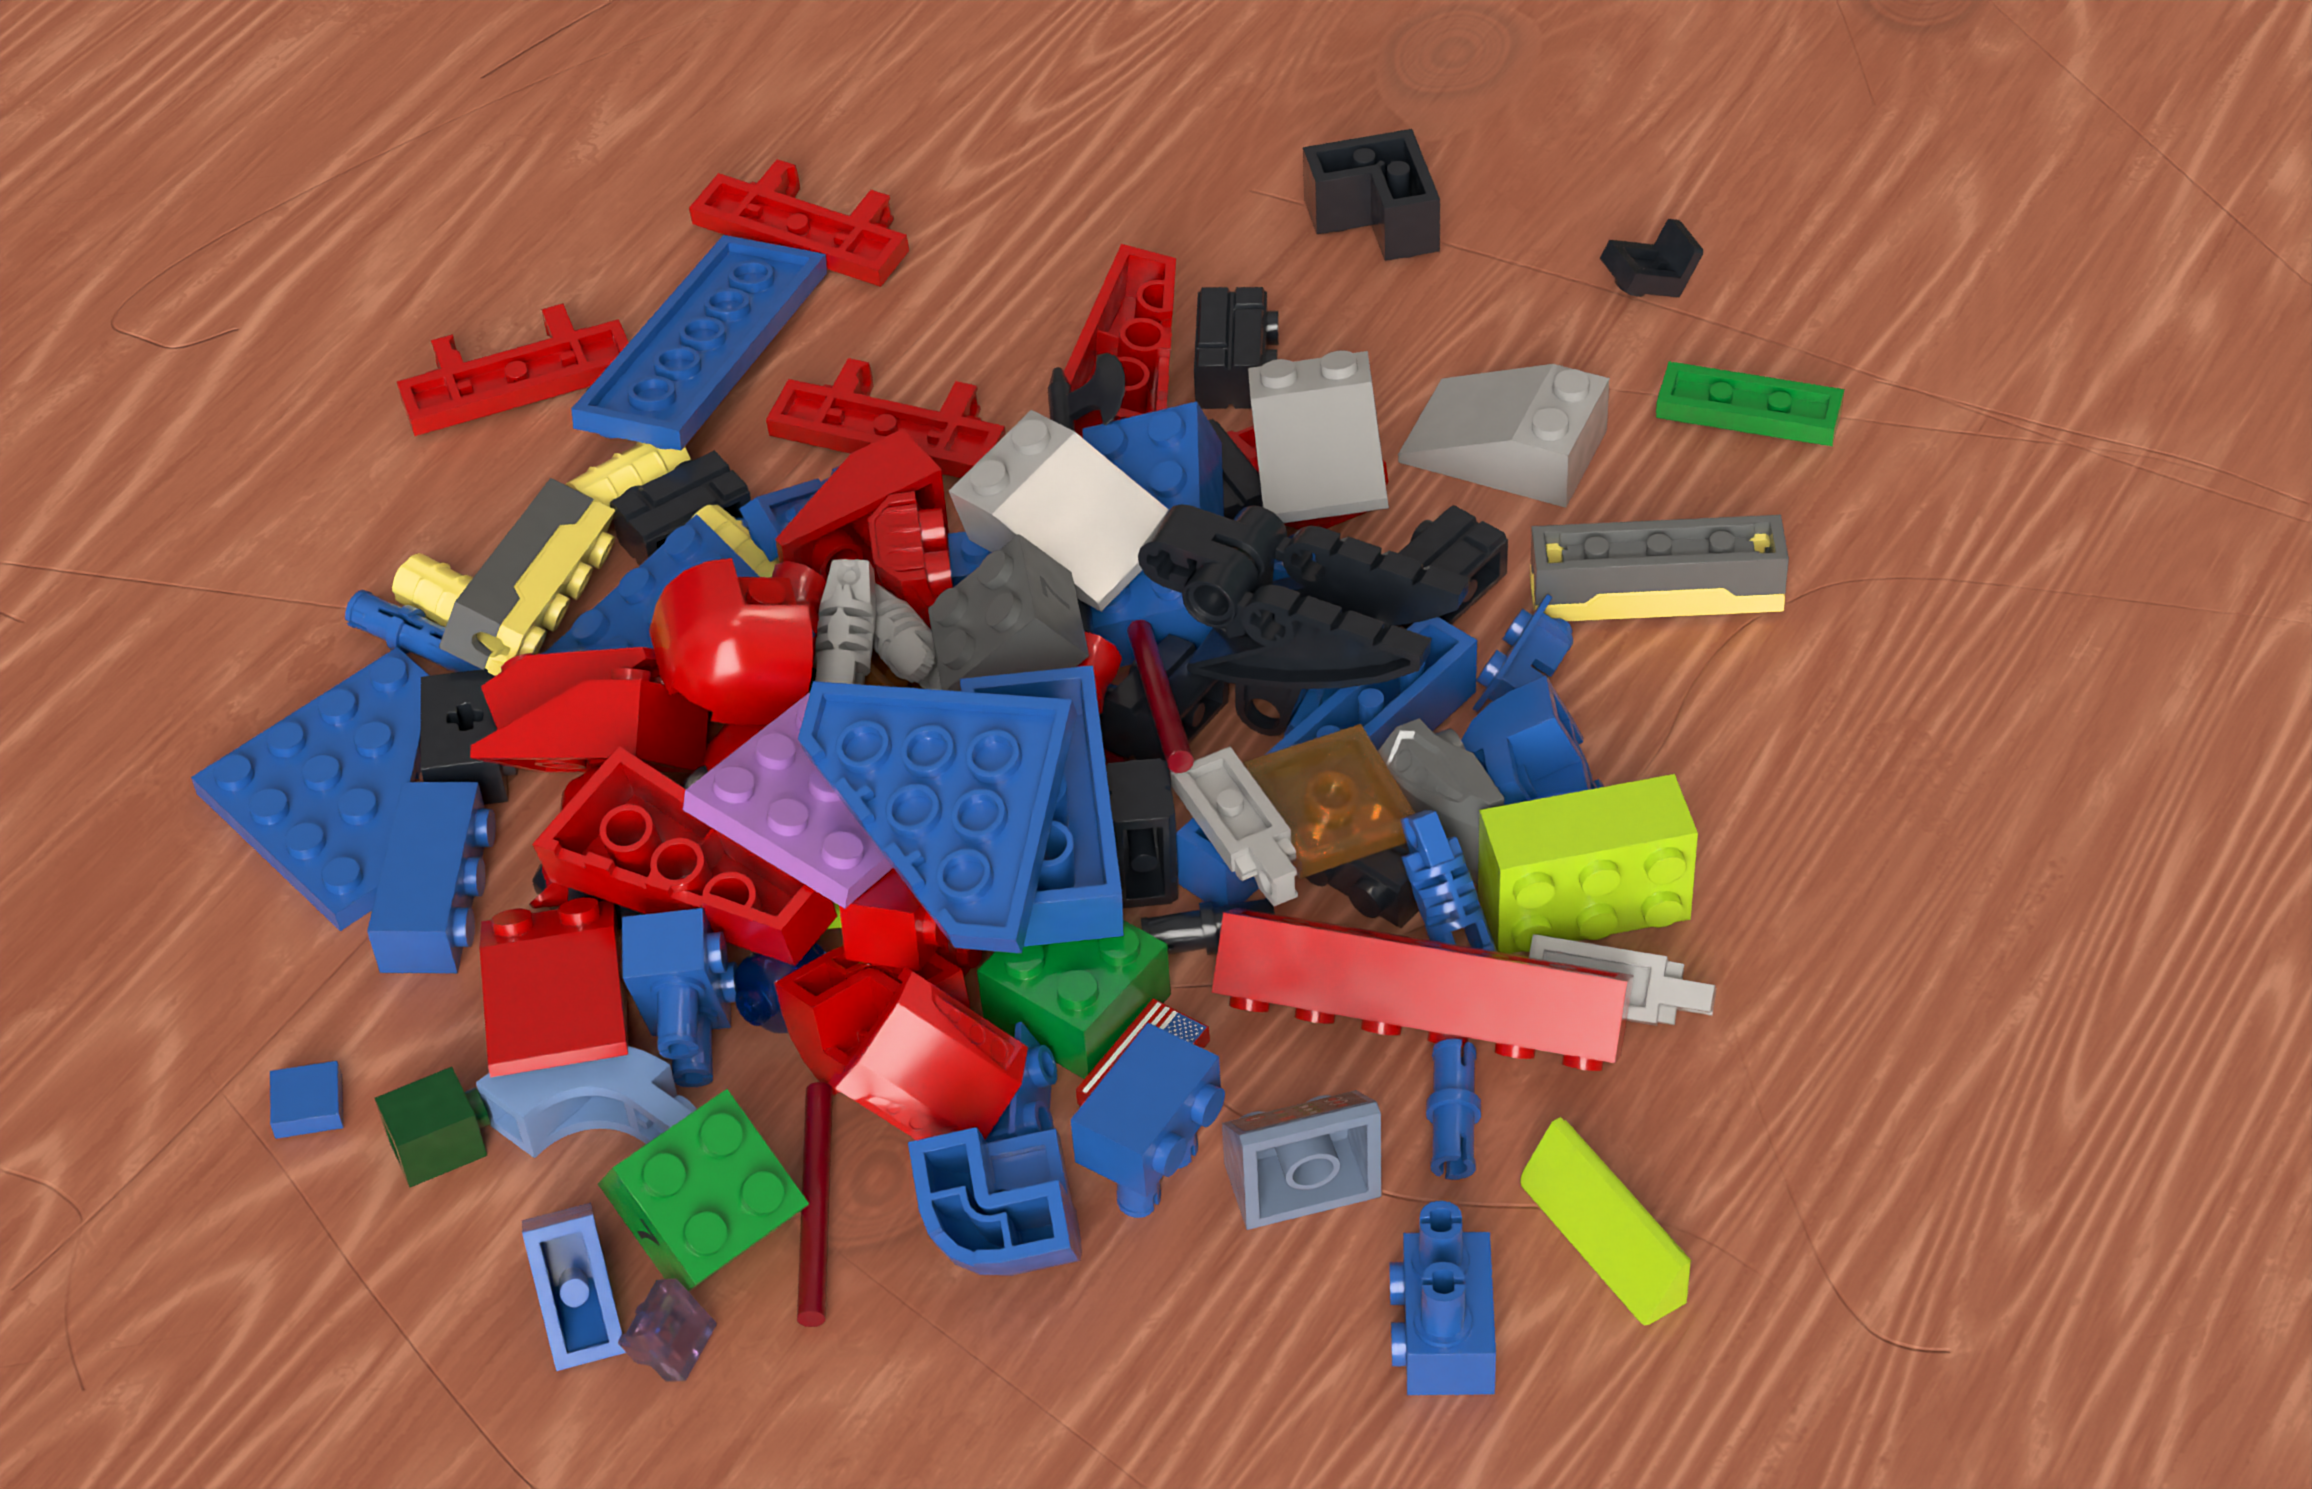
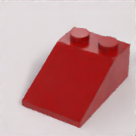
(837, 516)
(595, 718)
(553, 987)

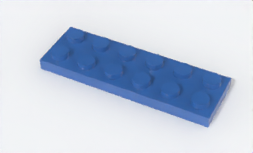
(699, 343)

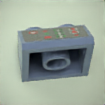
(1304, 1157)

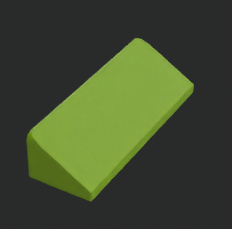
(1607, 1224)

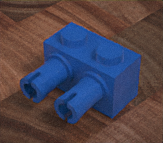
(680, 986)
(1147, 1116)
(1446, 1307)

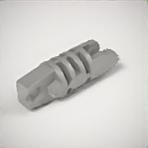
(846, 623)
(904, 641)

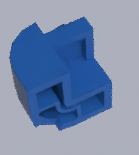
(1530, 745)
(997, 1202)

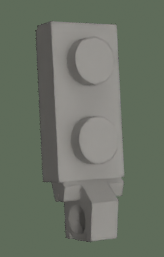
(1240, 822)
(1656, 981)

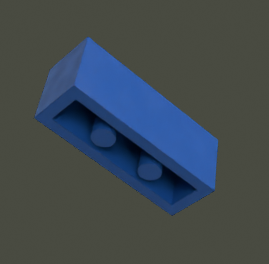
(431, 877)

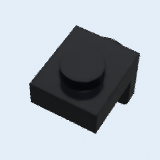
(1655, 267)

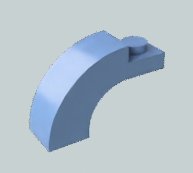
(613, 1093)

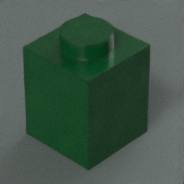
(433, 1125)

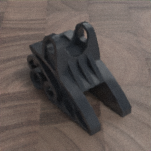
(1297, 633)

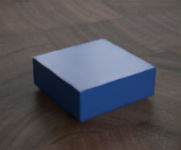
(306, 1099)

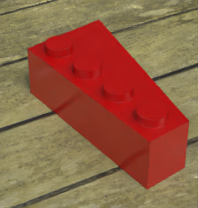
(1133, 324)
(641, 850)

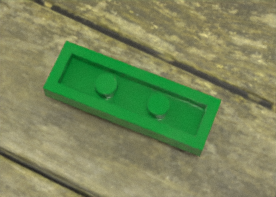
(1750, 403)

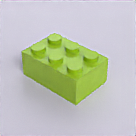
(1587, 863)

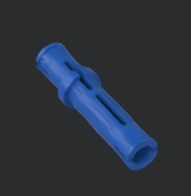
(402, 628)

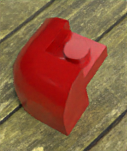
(733, 643)
(838, 1001)

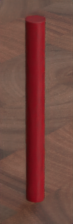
(1160, 697)
(815, 1216)

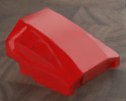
(910, 551)
(933, 1064)

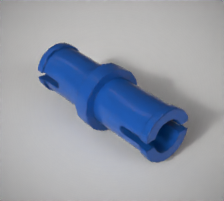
(1453, 1109)

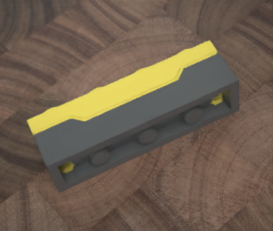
(1660, 568)
(530, 578)

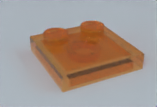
(1333, 799)

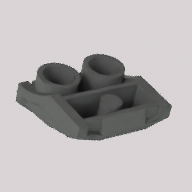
(1443, 778)

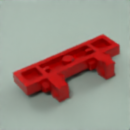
(771, 214)
(512, 377)
(848, 419)

